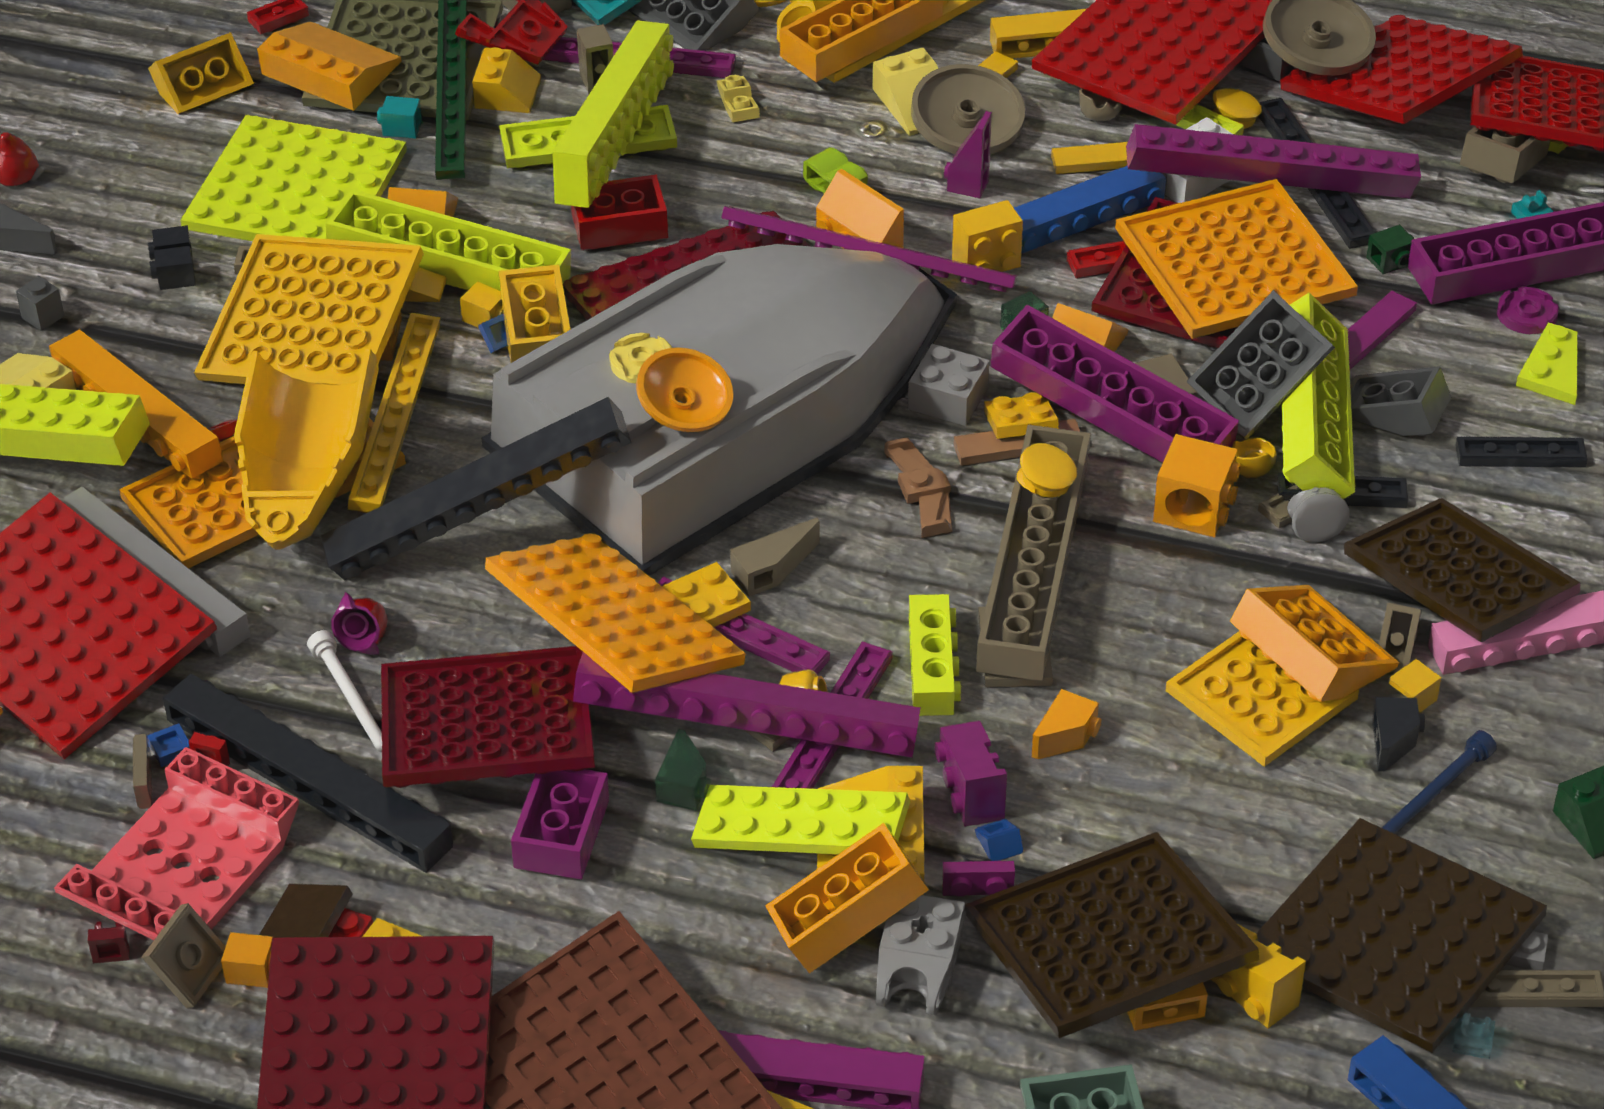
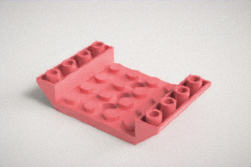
(206, 818)

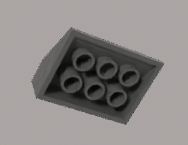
(698, 22)
(1261, 363)

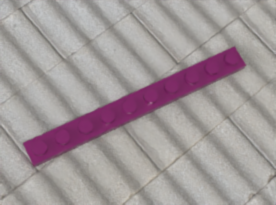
(826, 239)

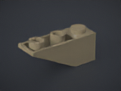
(772, 558)

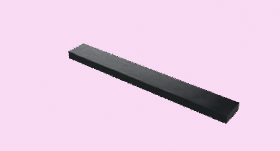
(1335, 204)

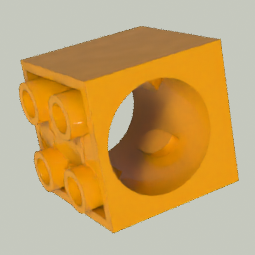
(1196, 485)

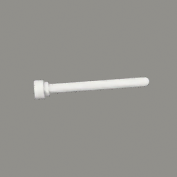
(324, 648)

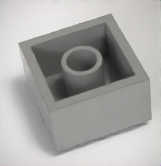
(948, 384)

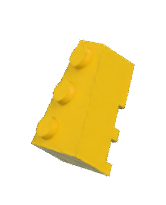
(1265, 987)

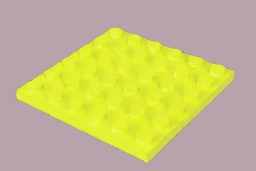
(288, 179)

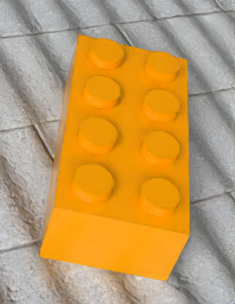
(846, 898)

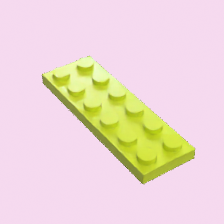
(534, 141)
(794, 818)

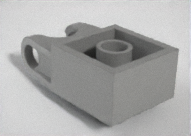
(920, 950)

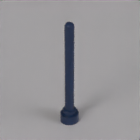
(1478, 748)

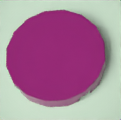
(1527, 310)

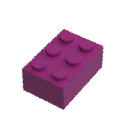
(560, 822)

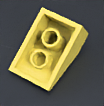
(896, 80)
(36, 371)

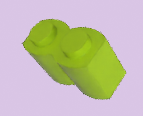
(822, 167)

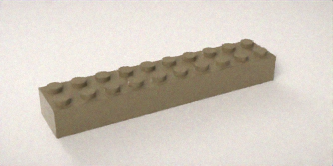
(1031, 567)

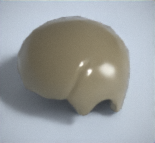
(1098, 107)

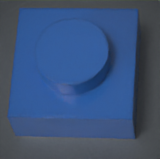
(494, 333)
(168, 743)

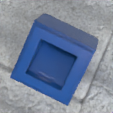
(1000, 839)

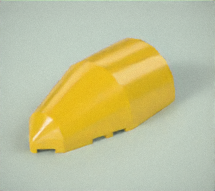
(298, 446)

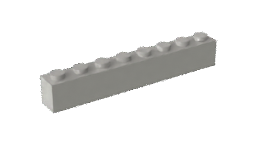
(229, 618)

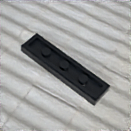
(1521, 451)
(1368, 491)

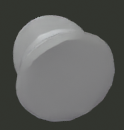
(1318, 514)

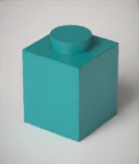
(400, 117)

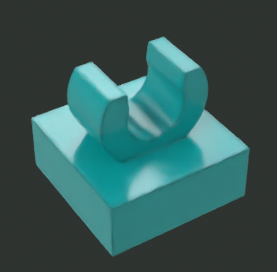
(1531, 206)

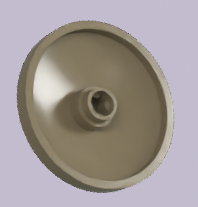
(1320, 34)
(954, 100)

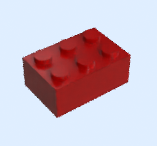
(623, 214)

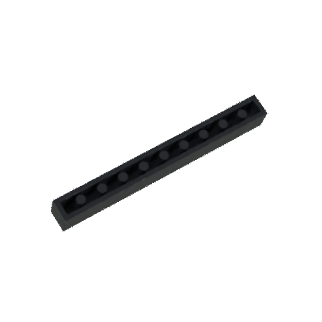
(476, 488)
(311, 773)

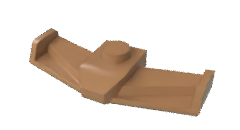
(922, 484)

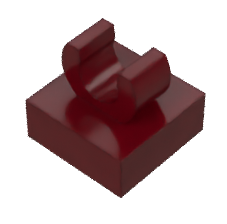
(108, 943)

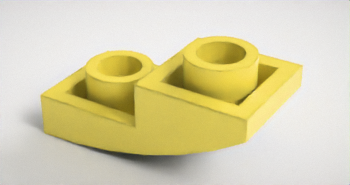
(737, 98)

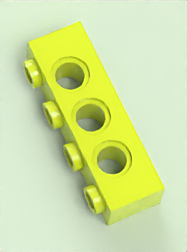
(931, 654)

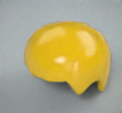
(1256, 456)

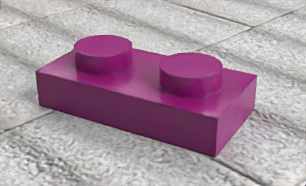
(977, 877)

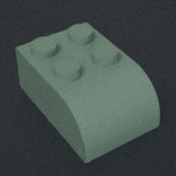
(1085, 1089)

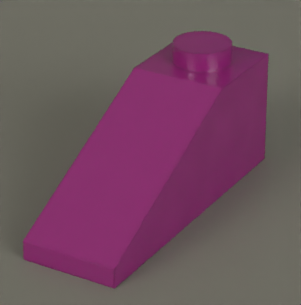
(970, 166)

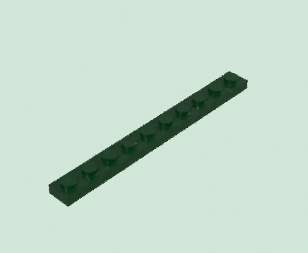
(451, 92)

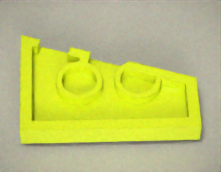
(1552, 365)

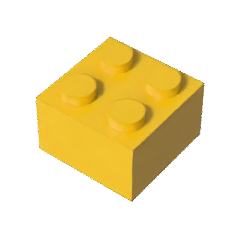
(988, 237)

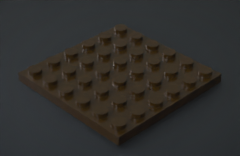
(1400, 933)
(1110, 934)

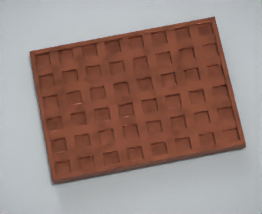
(610, 1032)

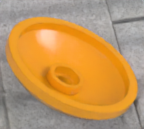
(687, 378)

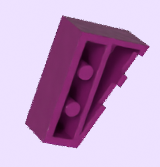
(972, 773)

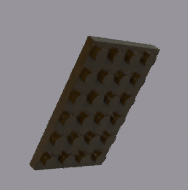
(1462, 569)

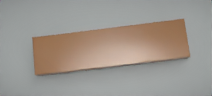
(986, 447)

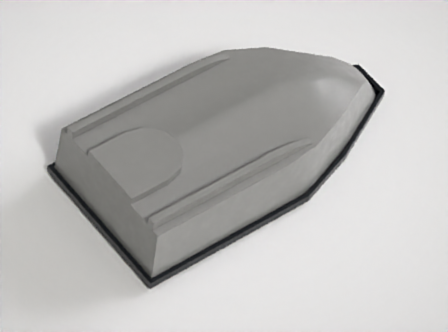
(814, 364)

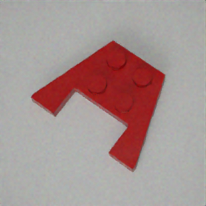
(527, 29)

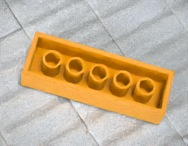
(850, 31)

